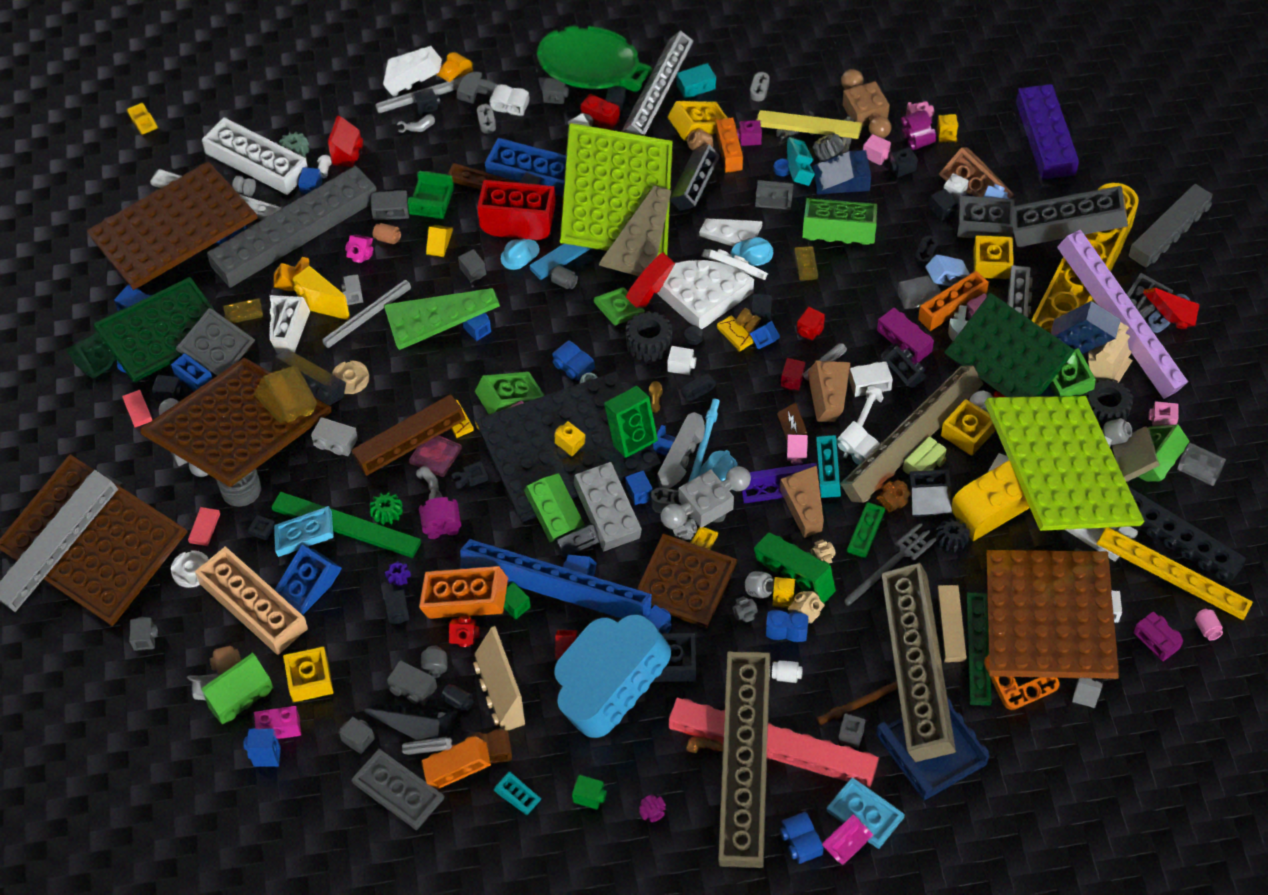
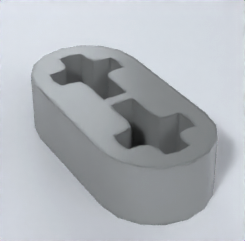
(763, 87)
(487, 118)

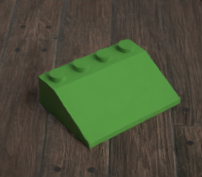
(840, 221)

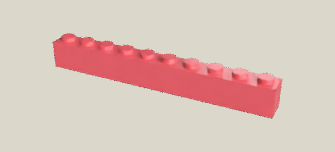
(782, 744)

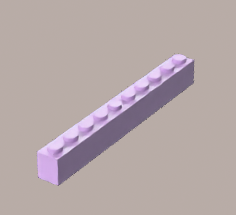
(1111, 297)

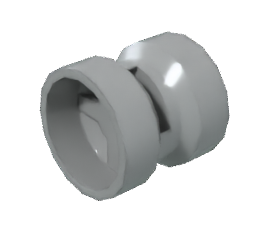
(244, 186)

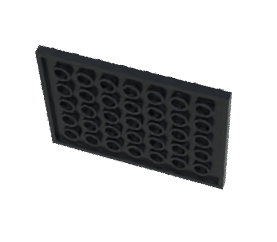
(525, 447)

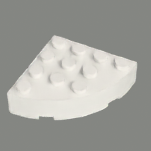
(705, 290)

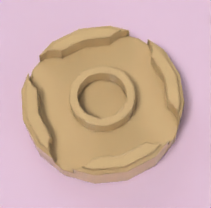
(354, 374)

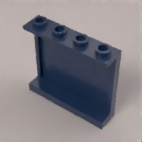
(939, 772)

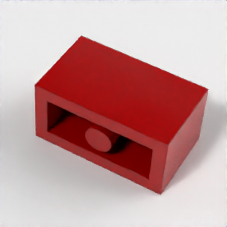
(602, 112)

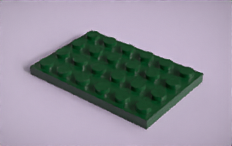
(149, 331)
(1009, 350)

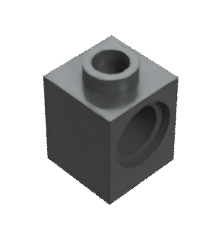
(851, 731)

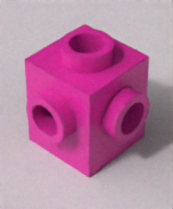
(359, 248)

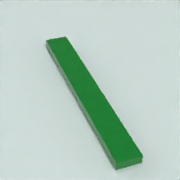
(351, 526)

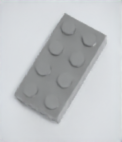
(607, 506)

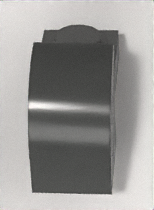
(472, 84)

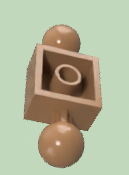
(865, 103)

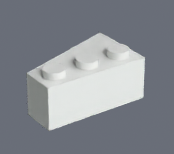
(410, 68)

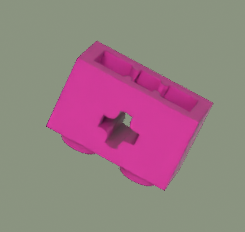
(283, 720)

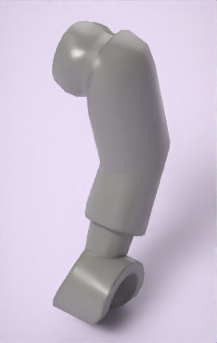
(420, 126)
(425, 472)

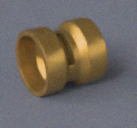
(747, 320)

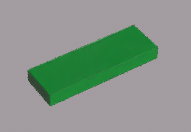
(866, 529)

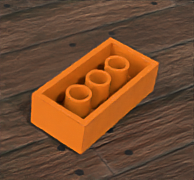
(464, 592)

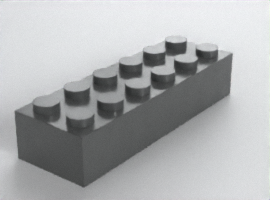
(1065, 215)

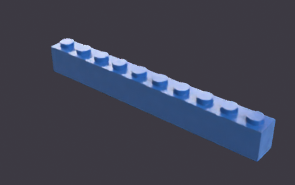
(558, 581)

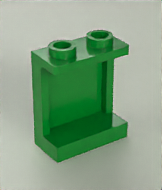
(431, 195)

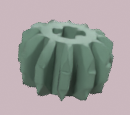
(295, 143)

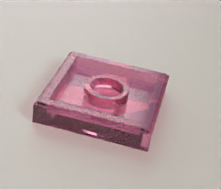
(436, 455)

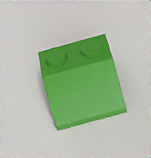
(1074, 377)

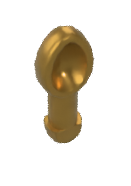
(655, 392)

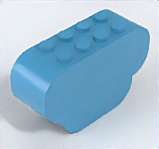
(609, 671)

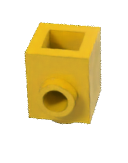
(569, 438)

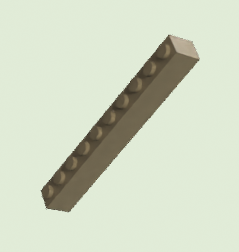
(910, 434)

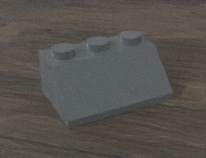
(985, 217)

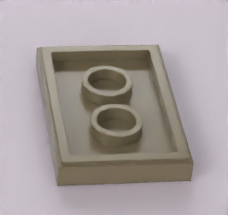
(1136, 454)

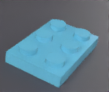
(303, 530)
(871, 809)

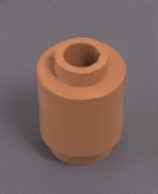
(386, 233)

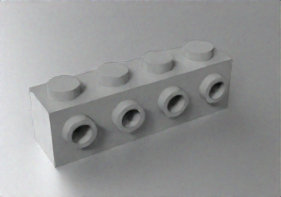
(1019, 289)

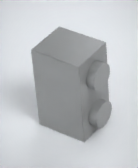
(334, 437)

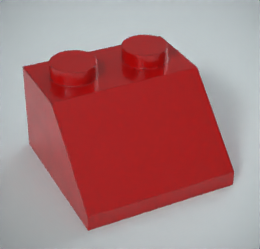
(344, 143)

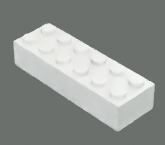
(254, 155)

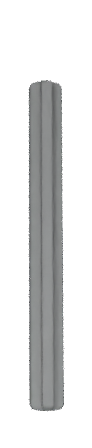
(408, 98)
(366, 313)

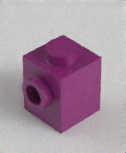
(750, 133)

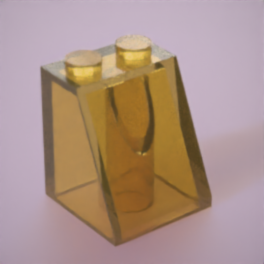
(286, 395)

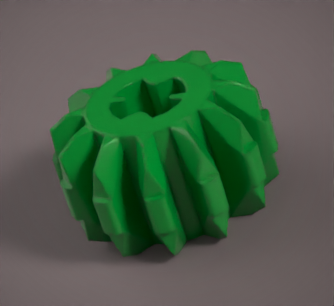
(386, 508)

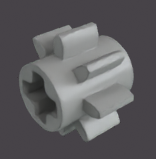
(687, 530)

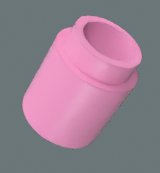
(1209, 624)

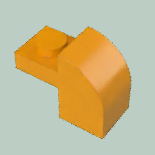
(455, 67)
(284, 274)

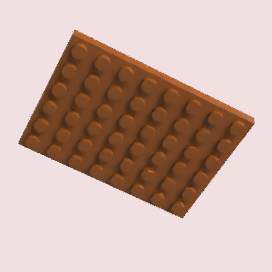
(1050, 614)

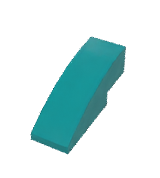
(799, 161)

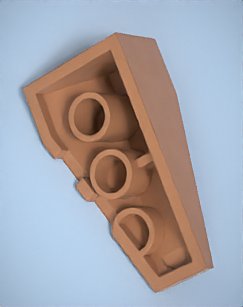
(970, 167)

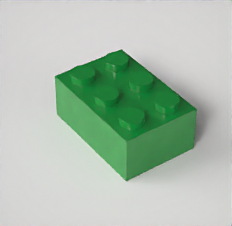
(631, 421)

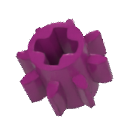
(652, 808)

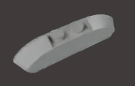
(678, 456)

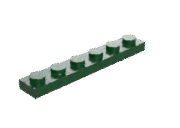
(978, 648)

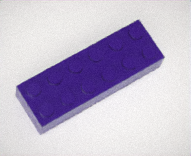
(1047, 132)

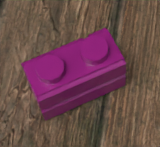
(1158, 636)

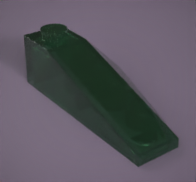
(91, 355)

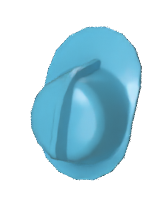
(755, 251)
(519, 253)
(720, 463)

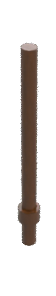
(838, 712)

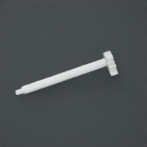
(871, 394)

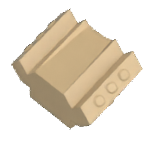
(1111, 358)

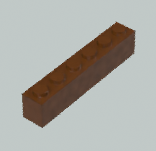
(408, 434)

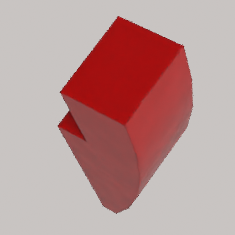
(650, 281)

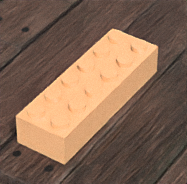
(251, 600)

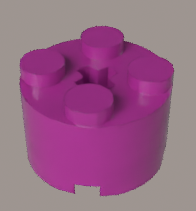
(918, 129)
(440, 517)

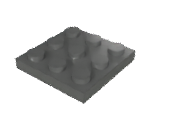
(215, 343)

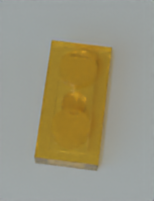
(806, 263)
(243, 311)

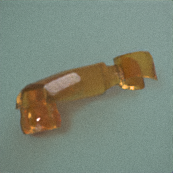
(695, 742)

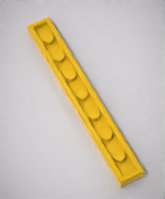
(1174, 573)

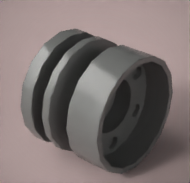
(242, 492)

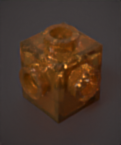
(894, 495)

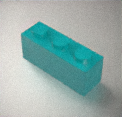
(828, 466)

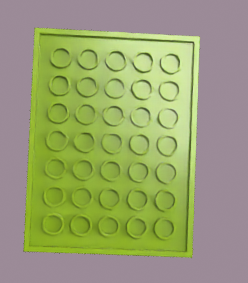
(608, 181)
(1063, 462)

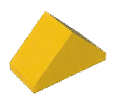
(438, 240)

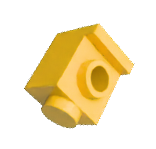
(947, 128)
(783, 592)

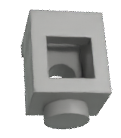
(352, 290)

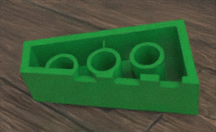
(796, 564)

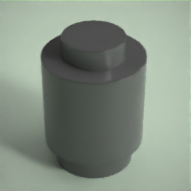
(563, 277)

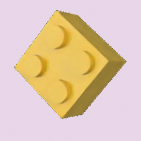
(993, 256)
(968, 427)
(308, 674)

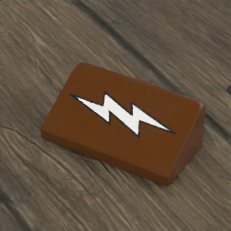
(791, 421)

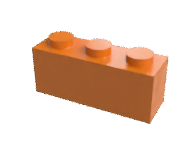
(729, 145)
(456, 762)

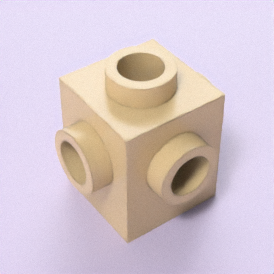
(808, 604)

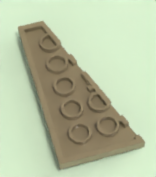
(641, 237)

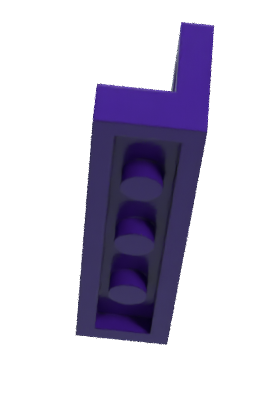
(772, 477)

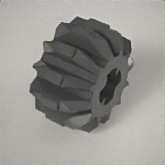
(828, 146)

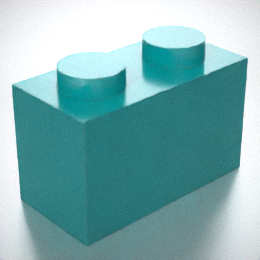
(696, 81)

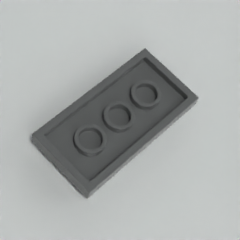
(397, 789)

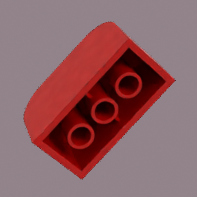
(516, 209)

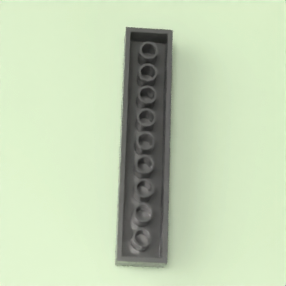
(291, 226)

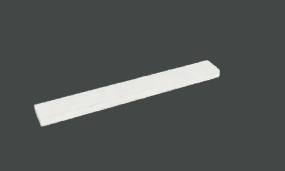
(261, 208)

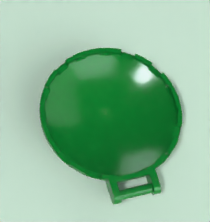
(591, 59)

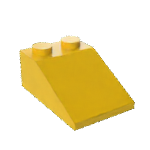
(690, 116)
(320, 294)

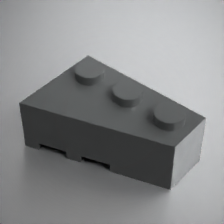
(1137, 297)

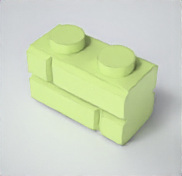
(925, 457)

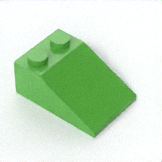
(504, 390)

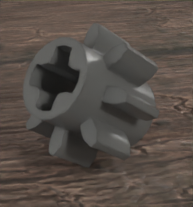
(745, 609)

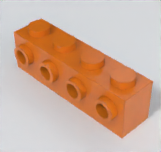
(947, 302)

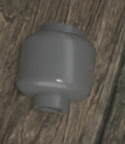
(434, 661)

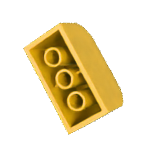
(989, 501)

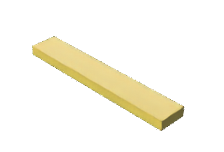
(809, 124)

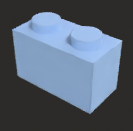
(946, 270)

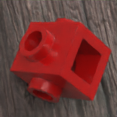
(463, 631)

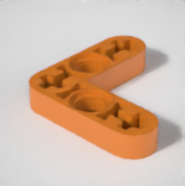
(1012, 689)

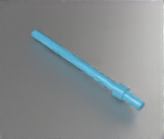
(711, 417)

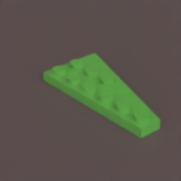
(425, 317)

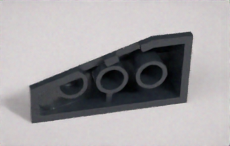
(416, 722)

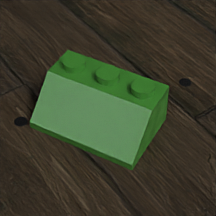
(1169, 444)
(553, 506)
(237, 689)

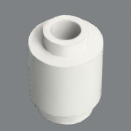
(786, 671)

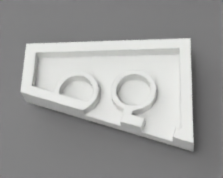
(730, 231)

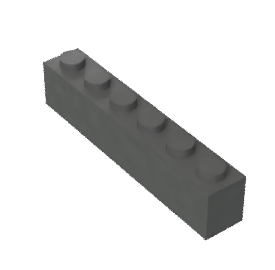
(1170, 226)

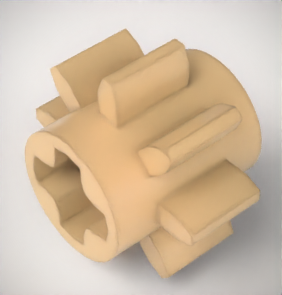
(823, 551)

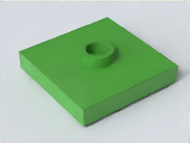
(617, 306)

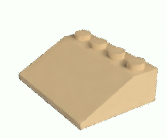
(499, 683)

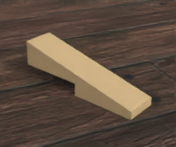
(951, 624)

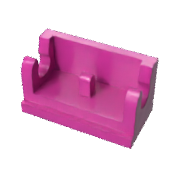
(848, 839)

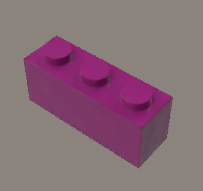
(906, 334)

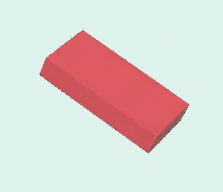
(137, 408)
(204, 526)

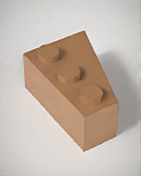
(828, 388)
(804, 500)

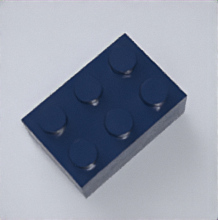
(1086, 327)

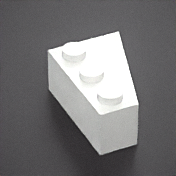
(287, 321)

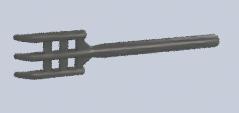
(904, 552)

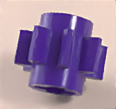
(397, 574)

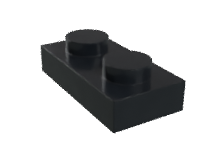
(577, 540)

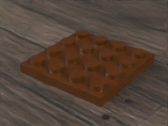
(687, 579)

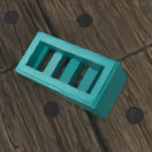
(516, 783)

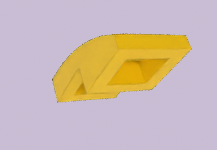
(141, 118)

